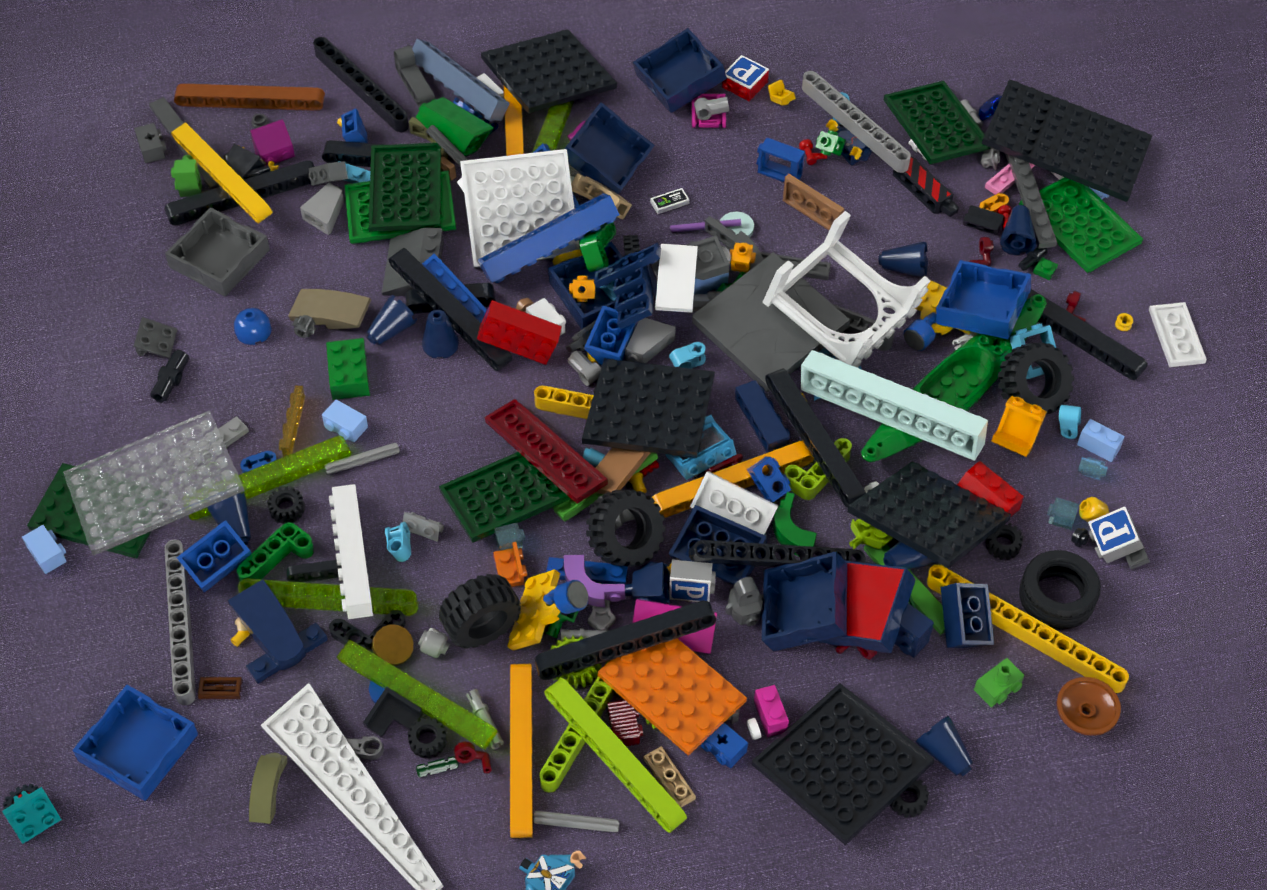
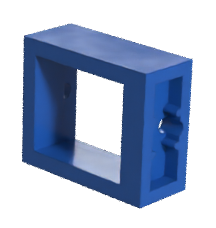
(781, 151)

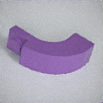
(597, 593)

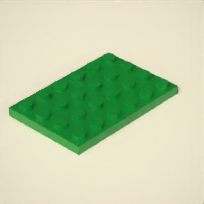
(358, 212)
(1086, 224)

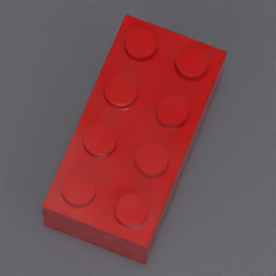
(519, 332)

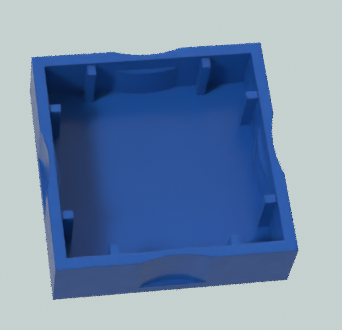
(983, 299)
(135, 742)

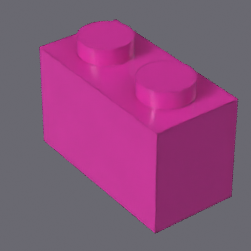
(771, 711)

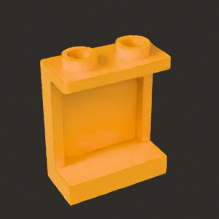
(1019, 426)

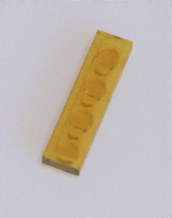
(293, 417)

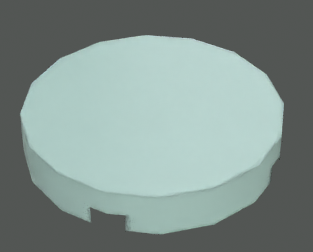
(747, 223)

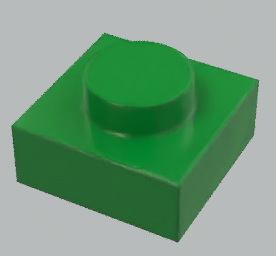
(1045, 268)

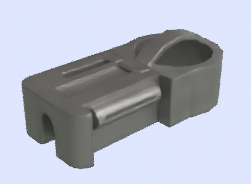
(359, 747)

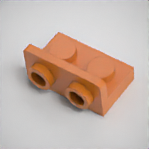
(509, 565)

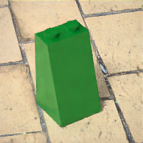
(456, 124)

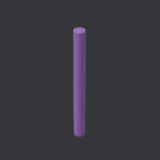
(700, 226)

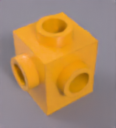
(742, 257)
(582, 296)

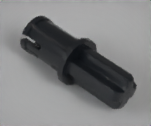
(1032, 258)

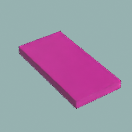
(698, 641)

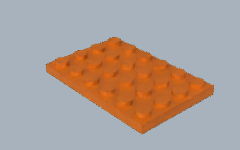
(674, 691)

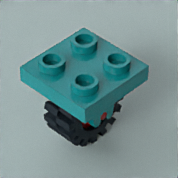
(29, 811)

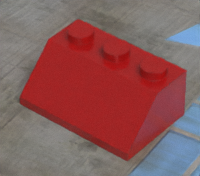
(988, 485)

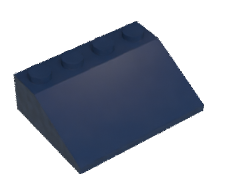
(710, 526)

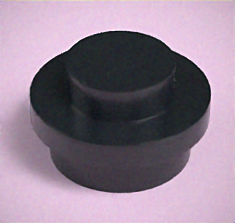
(1080, 537)

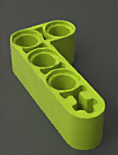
(812, 476)

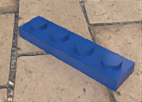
(596, 571)

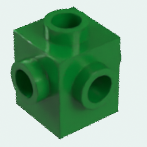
(830, 143)

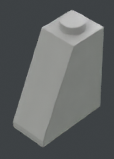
(323, 208)
(648, 340)

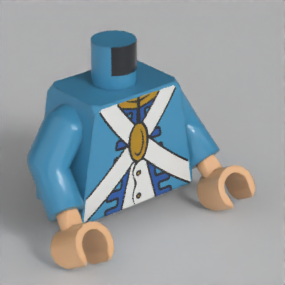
(551, 871)

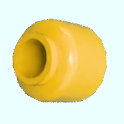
(1092, 508)

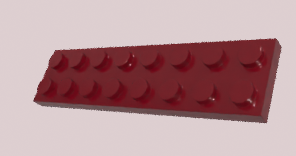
(546, 451)

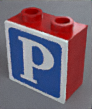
(745, 78)

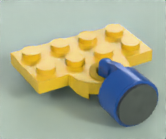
(923, 330)
(542, 604)

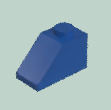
(353, 127)

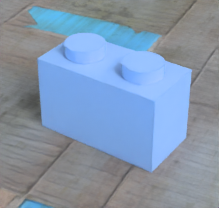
(344, 421)
(1100, 440)
(44, 548)

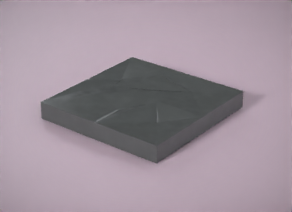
(762, 336)

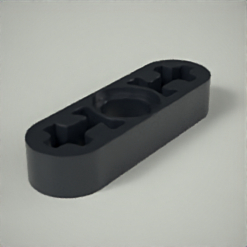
(313, 571)

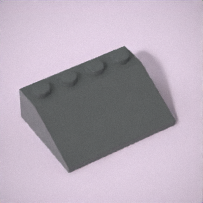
(422, 245)

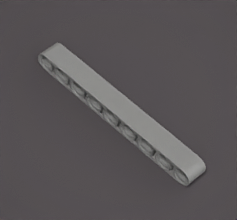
(856, 121)
(182, 628)

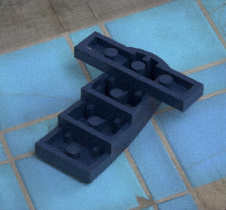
(631, 284)
(273, 631)

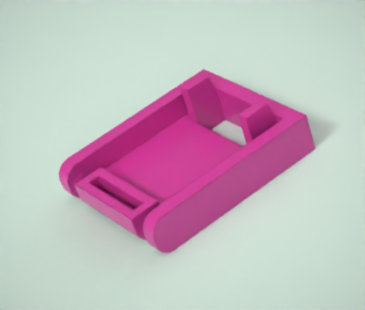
(714, 120)

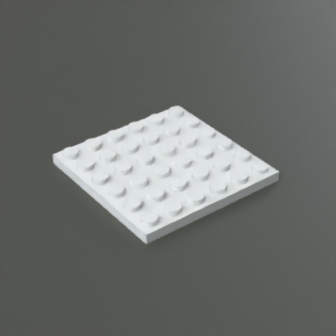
(515, 197)

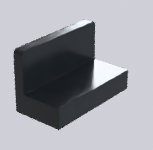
(983, 220)

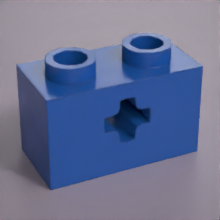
(725, 746)

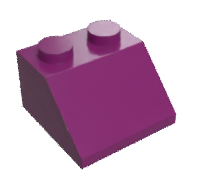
(272, 142)

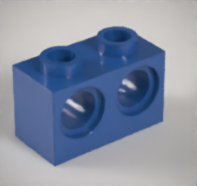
(765, 482)

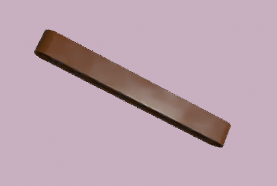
(249, 97)

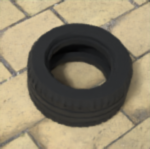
(1064, 565)

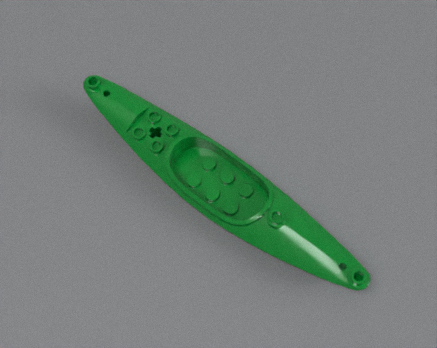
(957, 380)

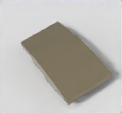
(330, 308)

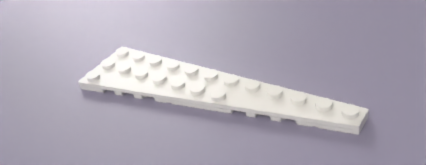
(323, 753)

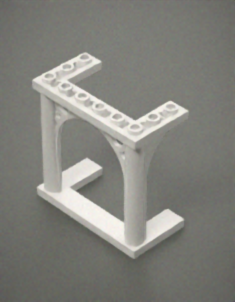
(899, 298)

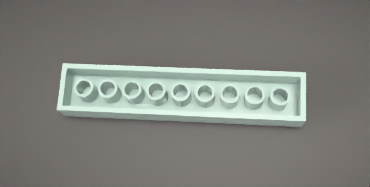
(894, 405)

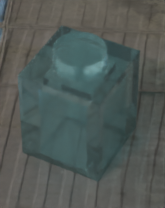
(1062, 513)
(507, 534)

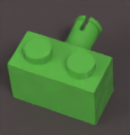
(187, 176)
(999, 682)

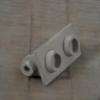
(990, 158)
(419, 525)

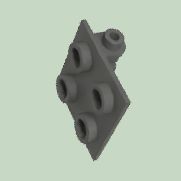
(154, 338)

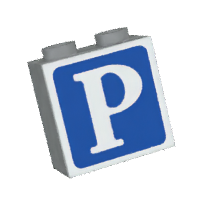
(1115, 535)
(691, 581)

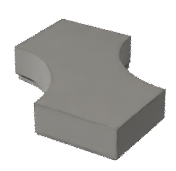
(602, 617)

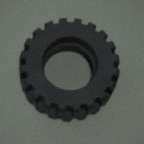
(1056, 370)
(648, 531)
(479, 611)

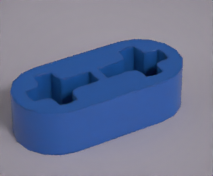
(257, 460)

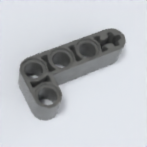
(411, 76)

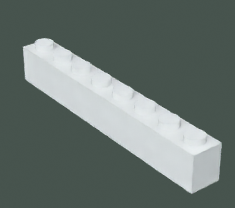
(352, 554)

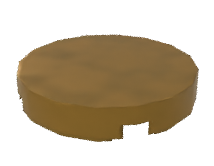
(393, 644)

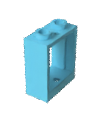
(1046, 337)

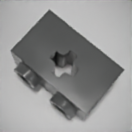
(150, 143)
(328, 173)

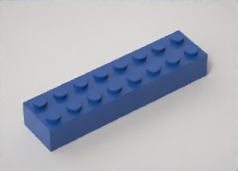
(548, 238)

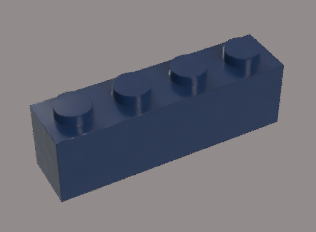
(762, 416)

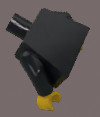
(247, 163)

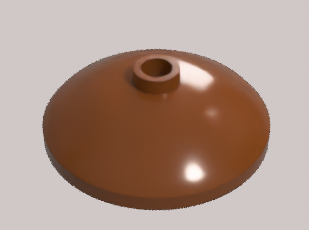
(1090, 696)

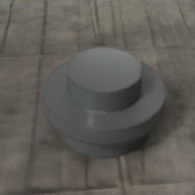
(259, 120)

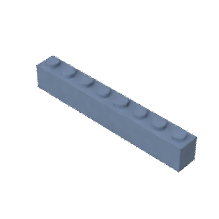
(460, 81)

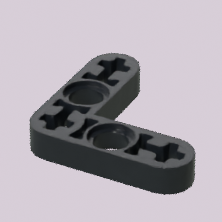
(350, 630)

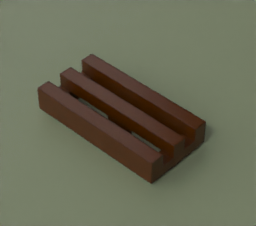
(220, 691)

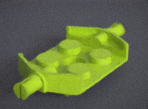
(868, 535)

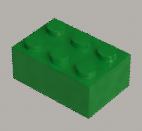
(347, 369)

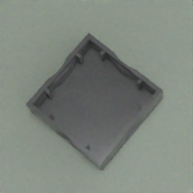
(217, 252)

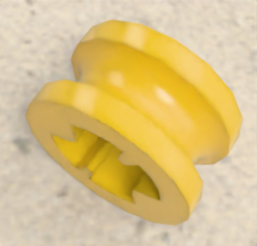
(1124, 317)

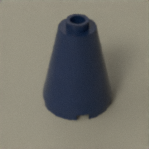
(1018, 232)
(906, 259)
(390, 321)
(439, 336)
(235, 513)
(906, 557)
(946, 747)

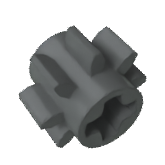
(304, 326)

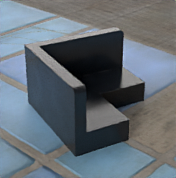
(391, 708)

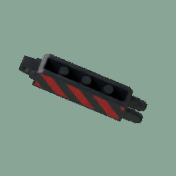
(927, 188)

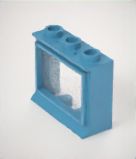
(713, 449)

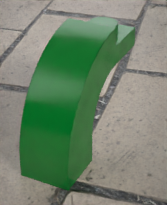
(786, 531)

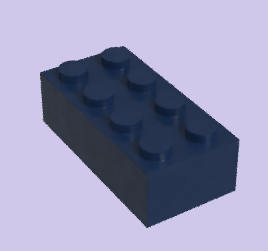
(913, 631)

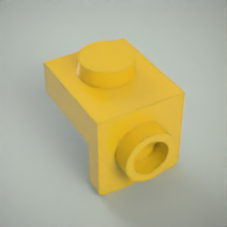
(779, 94)

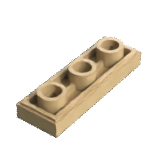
(676, 786)

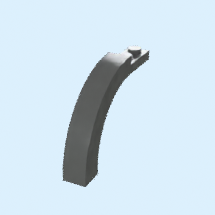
(729, 237)

